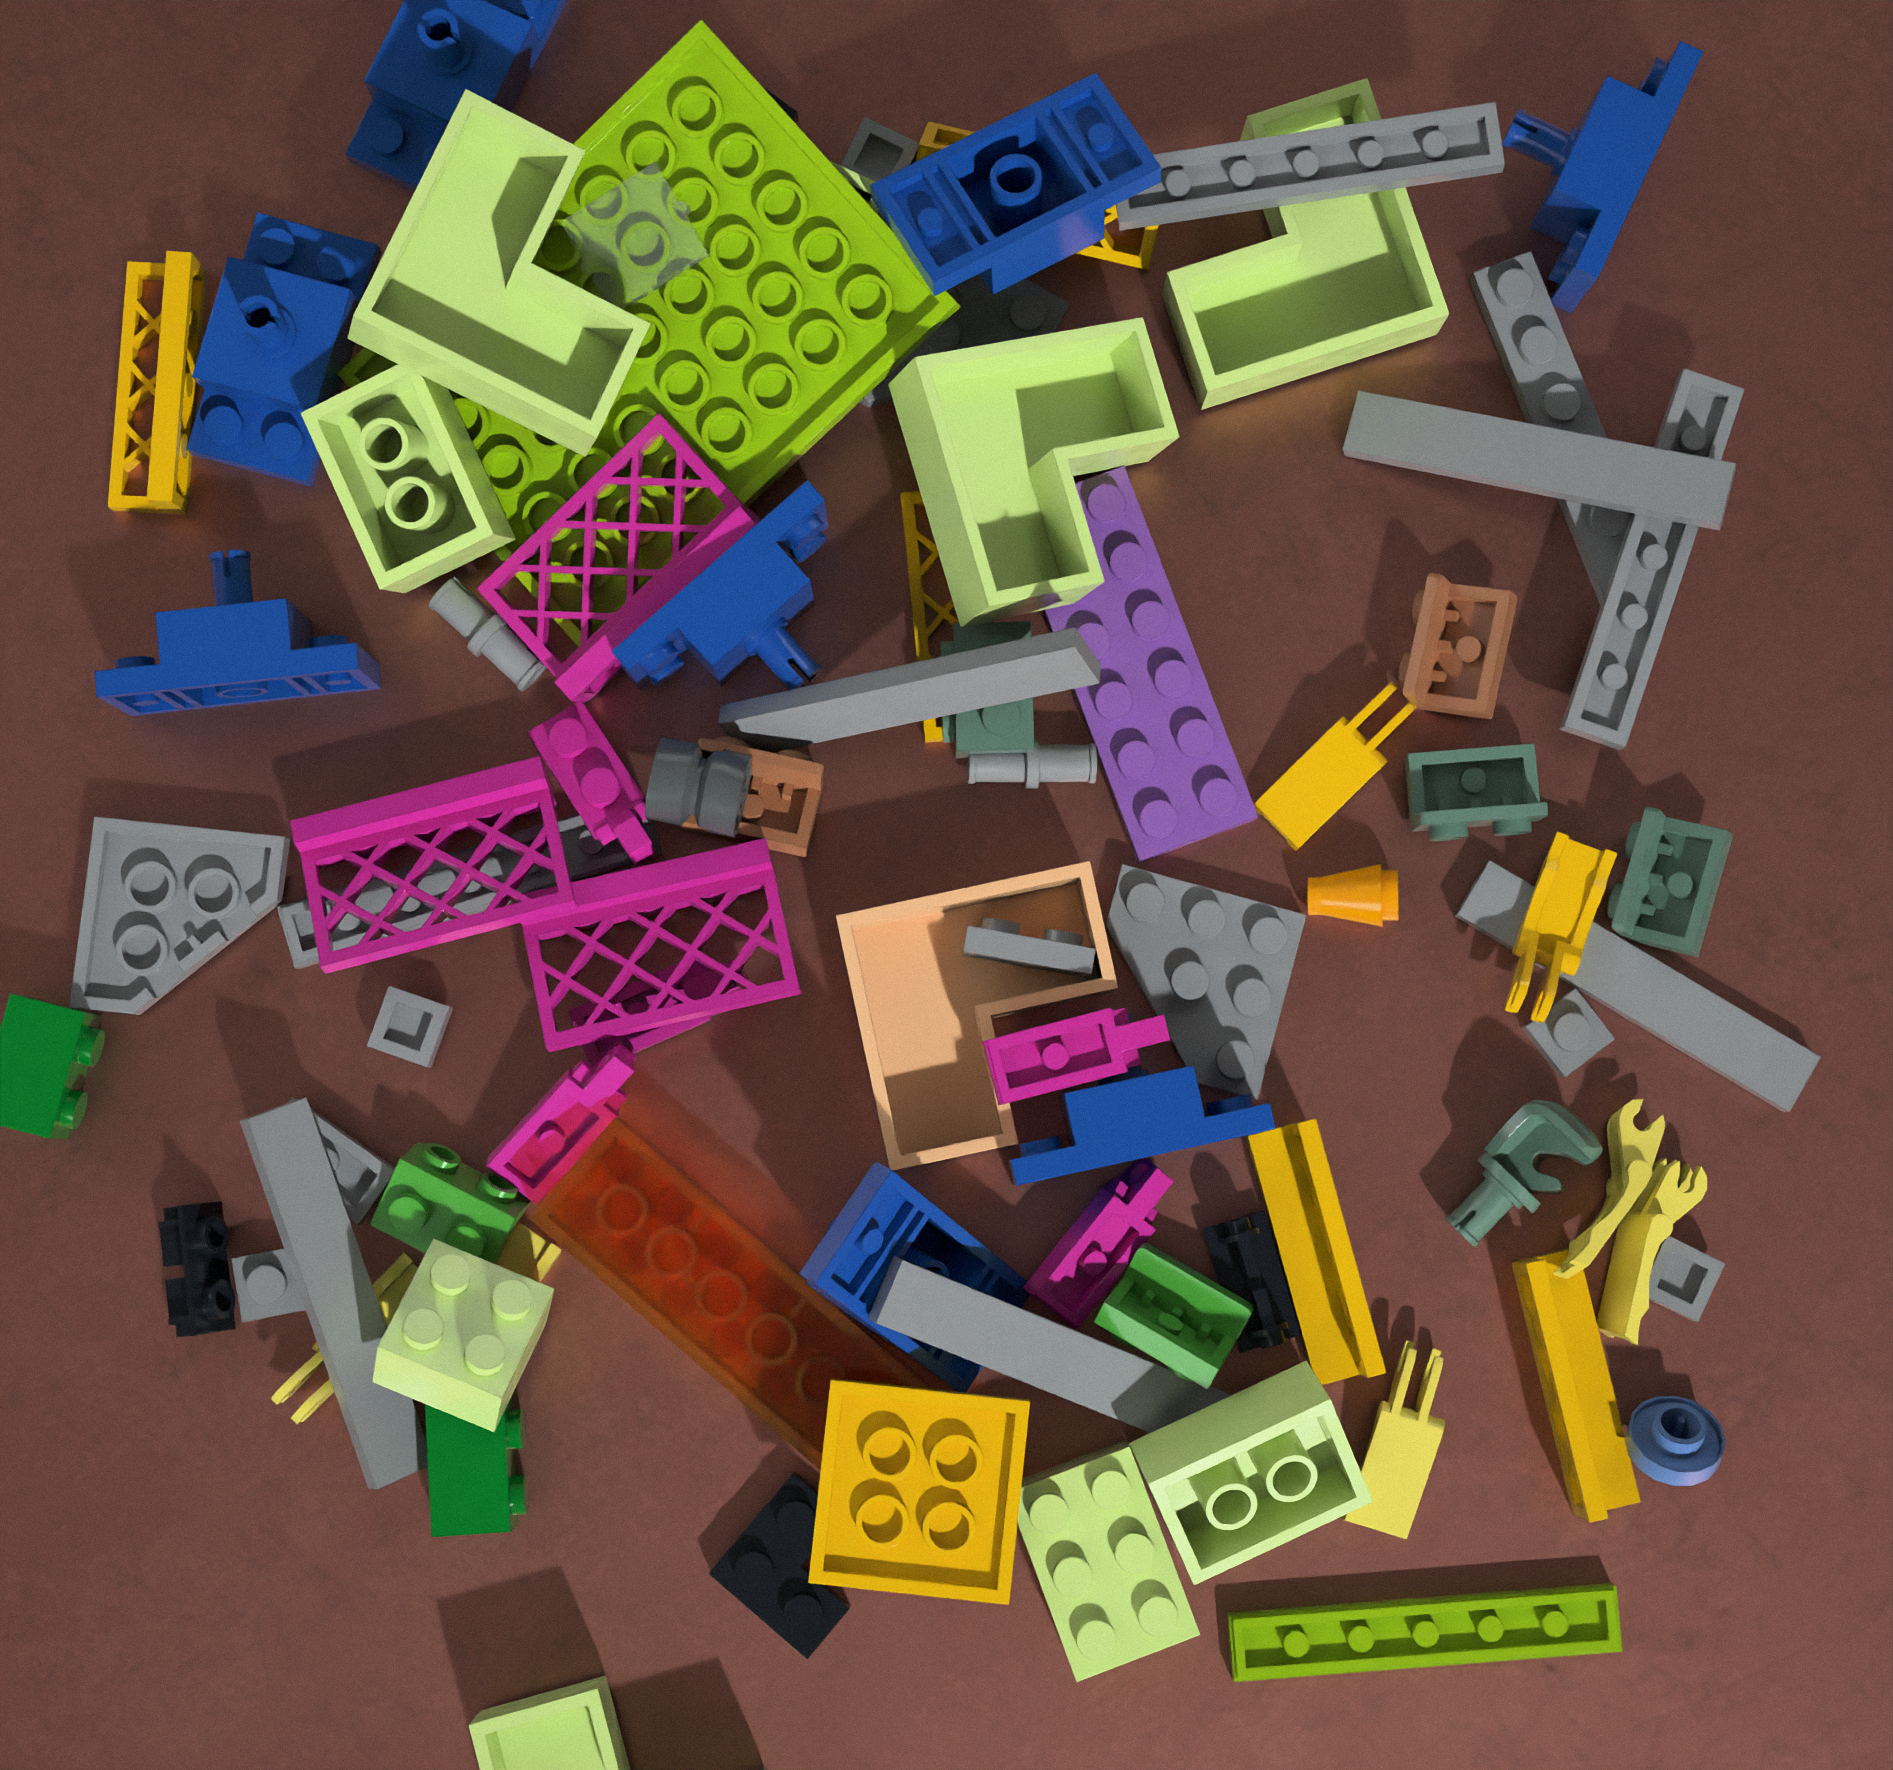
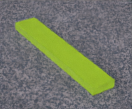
(1424, 1632)

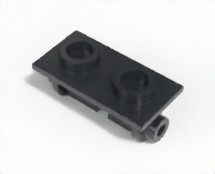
(198, 1240)
(1250, 1268)

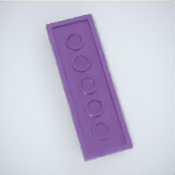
(1153, 704)

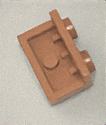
(1457, 647)
(779, 799)

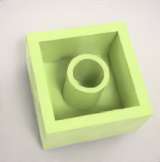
(462, 1335)

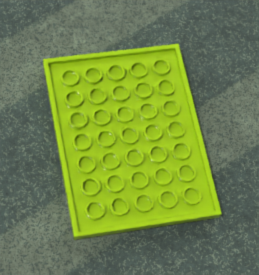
(744, 349)

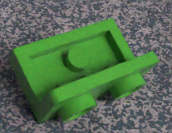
(450, 1202)
(1175, 1315)

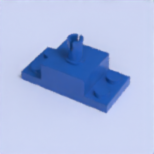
(430, 61)
(1599, 166)
(1018, 190)
(277, 346)
(739, 604)
(235, 654)
(1135, 1119)
(896, 1220)

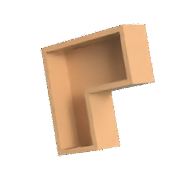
(931, 1007)

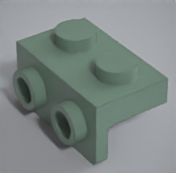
(997, 727)
(1474, 790)
(1669, 882)

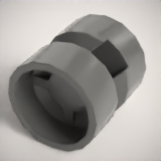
(690, 785)

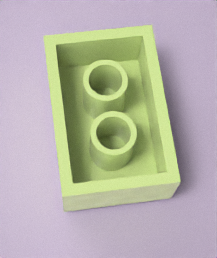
(407, 478)
(1251, 1472)
(1103, 1561)

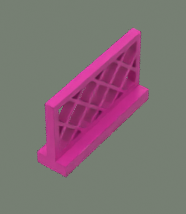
(593, 662)
(411, 819)
(651, 891)

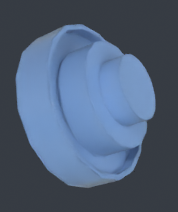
(1675, 1440)

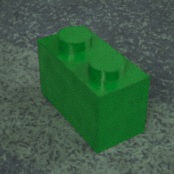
(45, 1065)
(475, 1474)

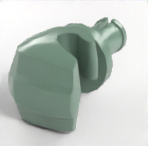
(1513, 1162)

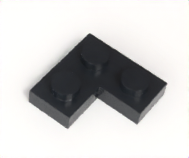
(768, 1570)

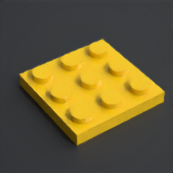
(919, 1491)

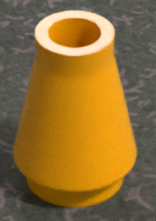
(1356, 895)

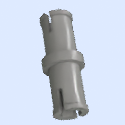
(487, 633)
(1045, 764)

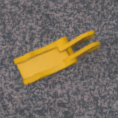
(1327, 775)
(1558, 919)

